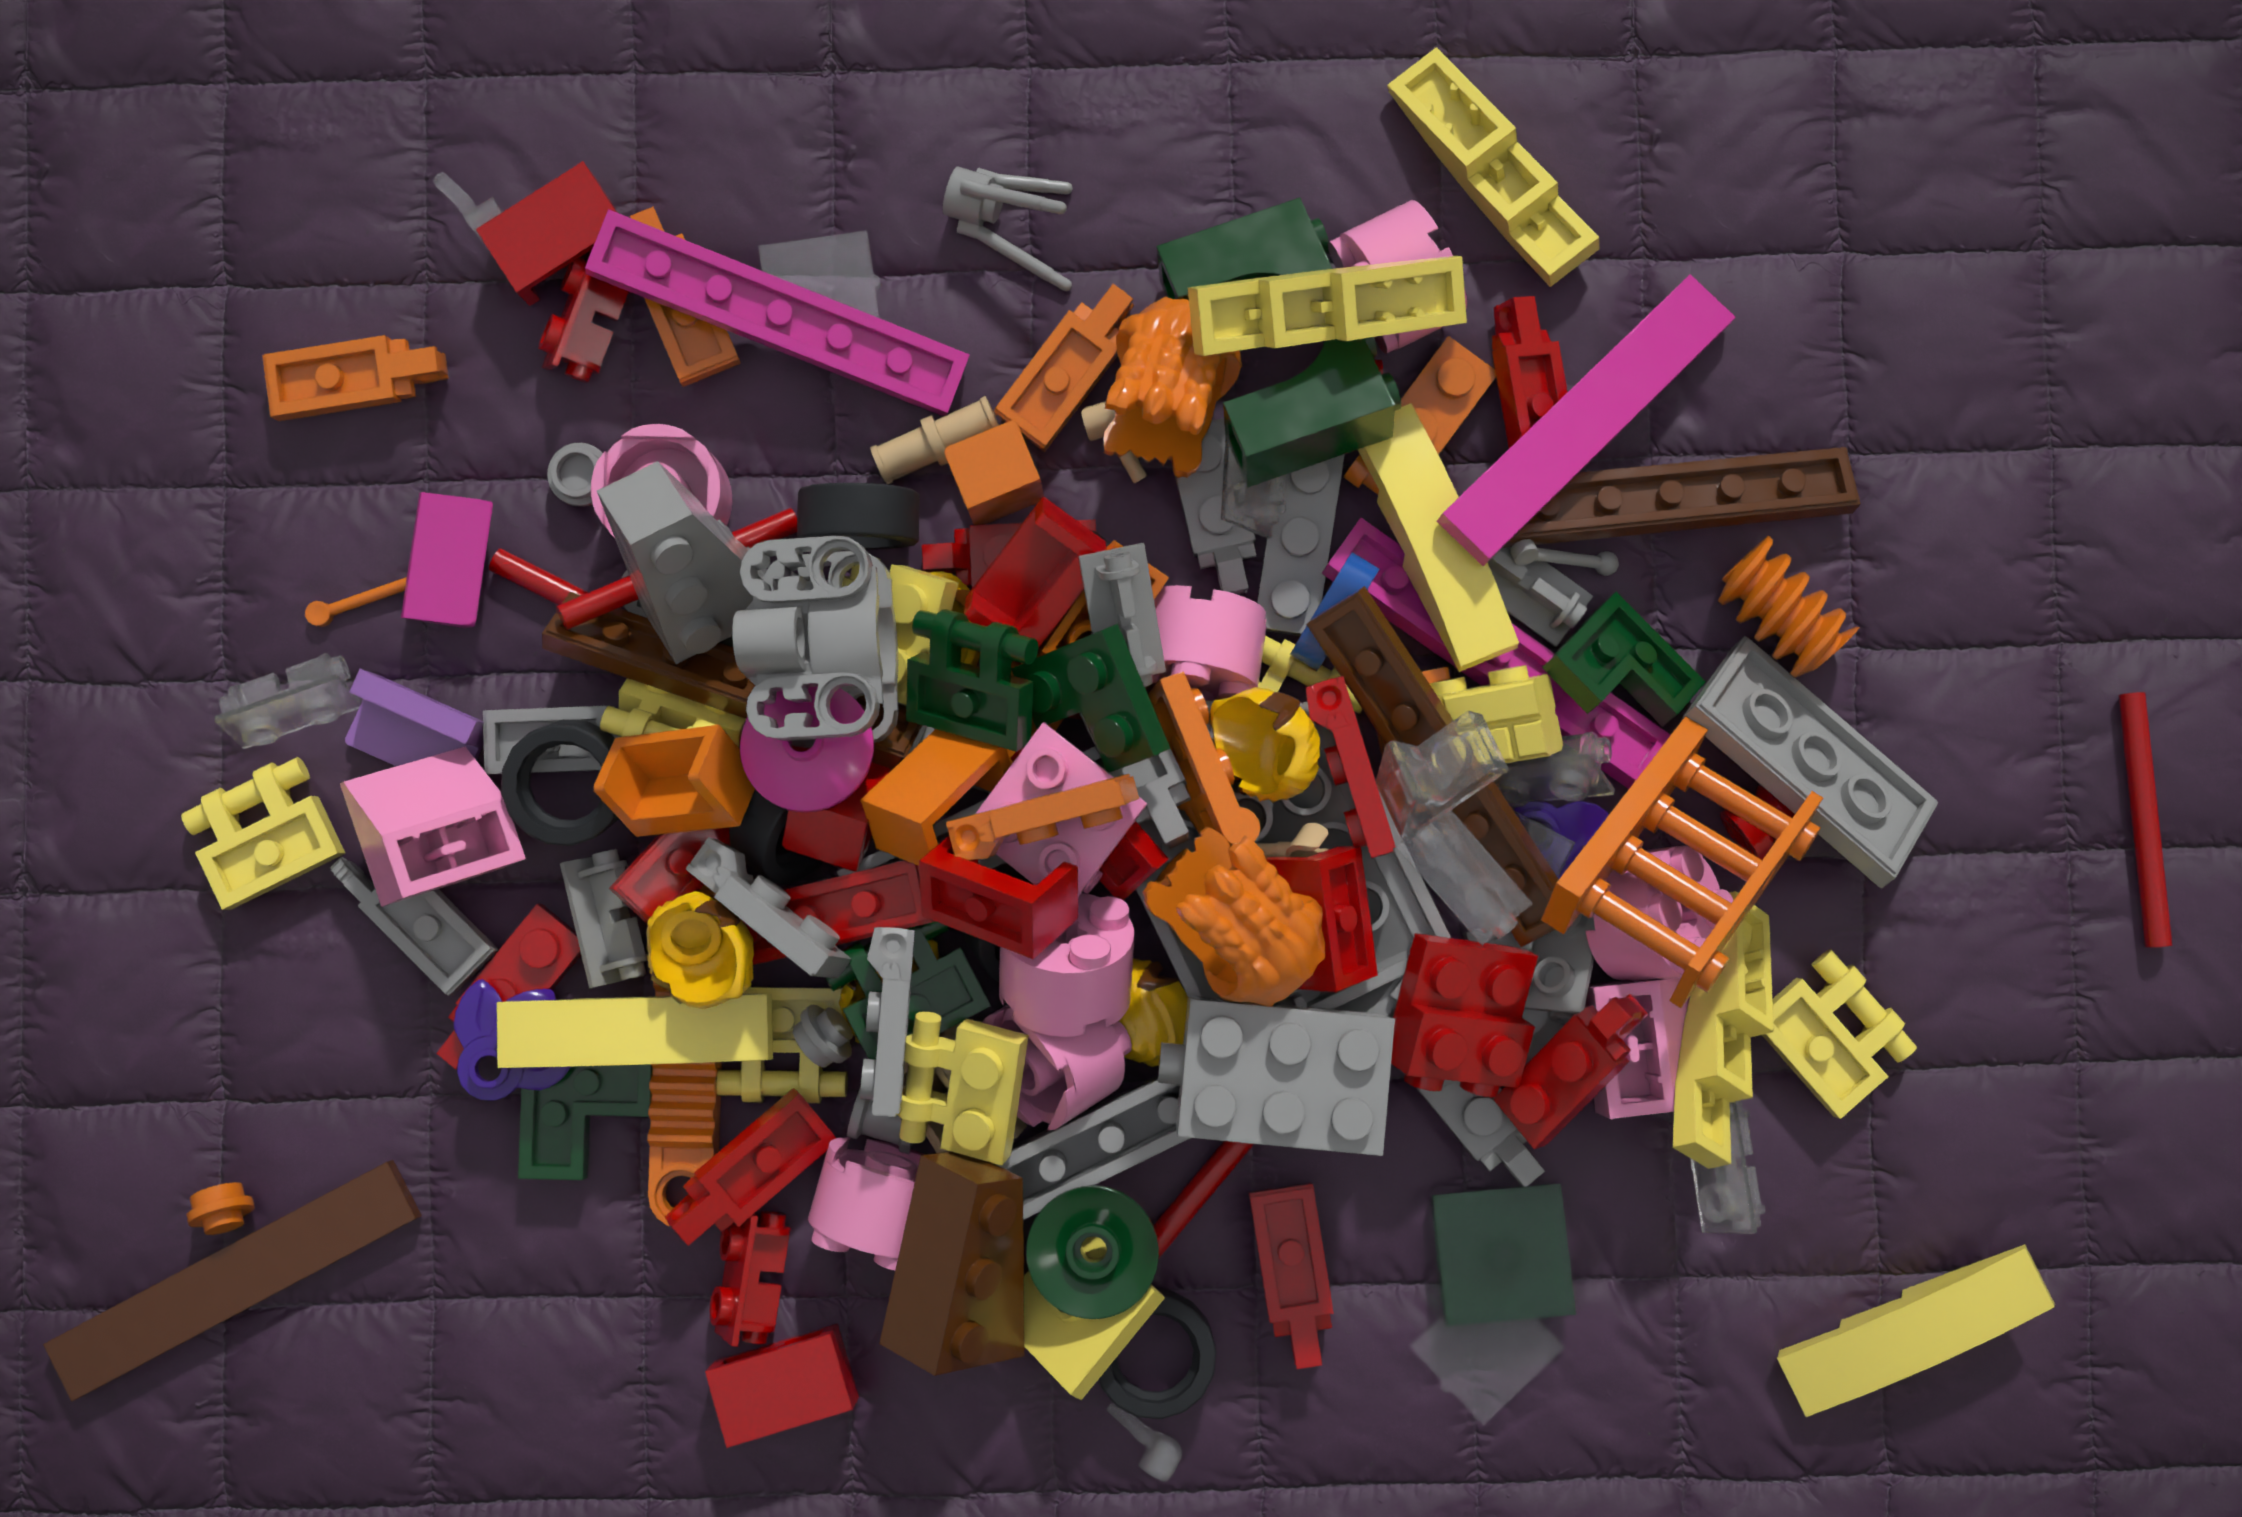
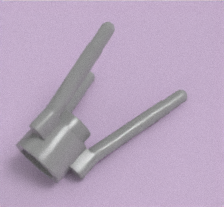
(979, 198)

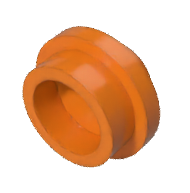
(219, 1208)

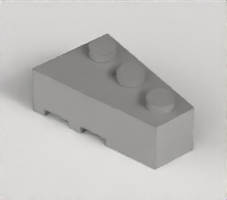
(677, 560)

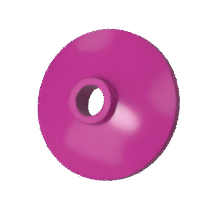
(809, 778)

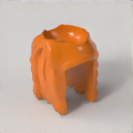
(1163, 389)
(1240, 920)

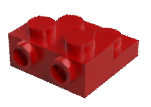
(1463, 1015)

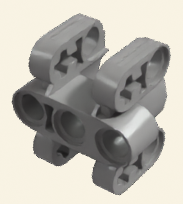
(817, 636)

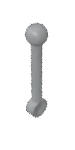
(1526, 552)

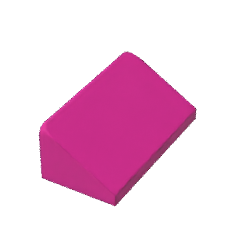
(447, 560)

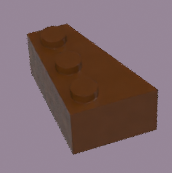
(959, 1268)

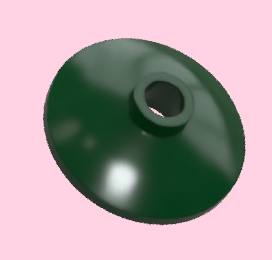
(1085, 1284)

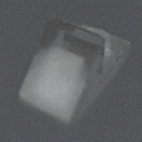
(1439, 773)

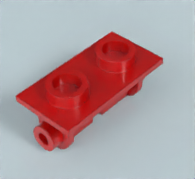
(572, 335)
(742, 1300)

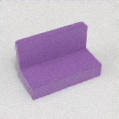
(407, 725)

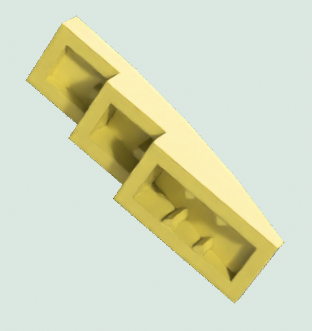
(1492, 167)
(1327, 305)
(1448, 579)
(632, 1032)
(1717, 1044)
(1916, 1330)

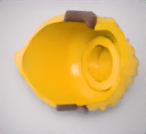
(1267, 742)
(699, 951)
(1154, 1012)

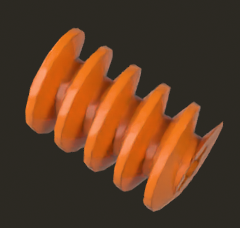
(1784, 609)

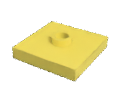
(1079, 1348)

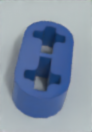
(1352, 576)

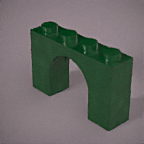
(1328, 407)

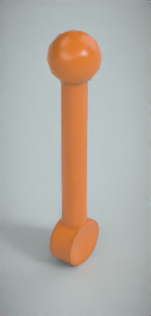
(322, 613)

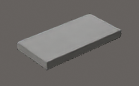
(1802, 746)

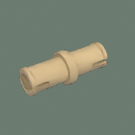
(930, 440)

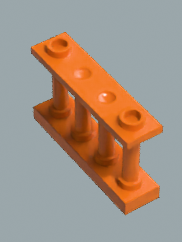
(1650, 807)

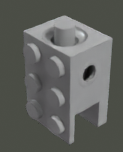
(1281, 1075)

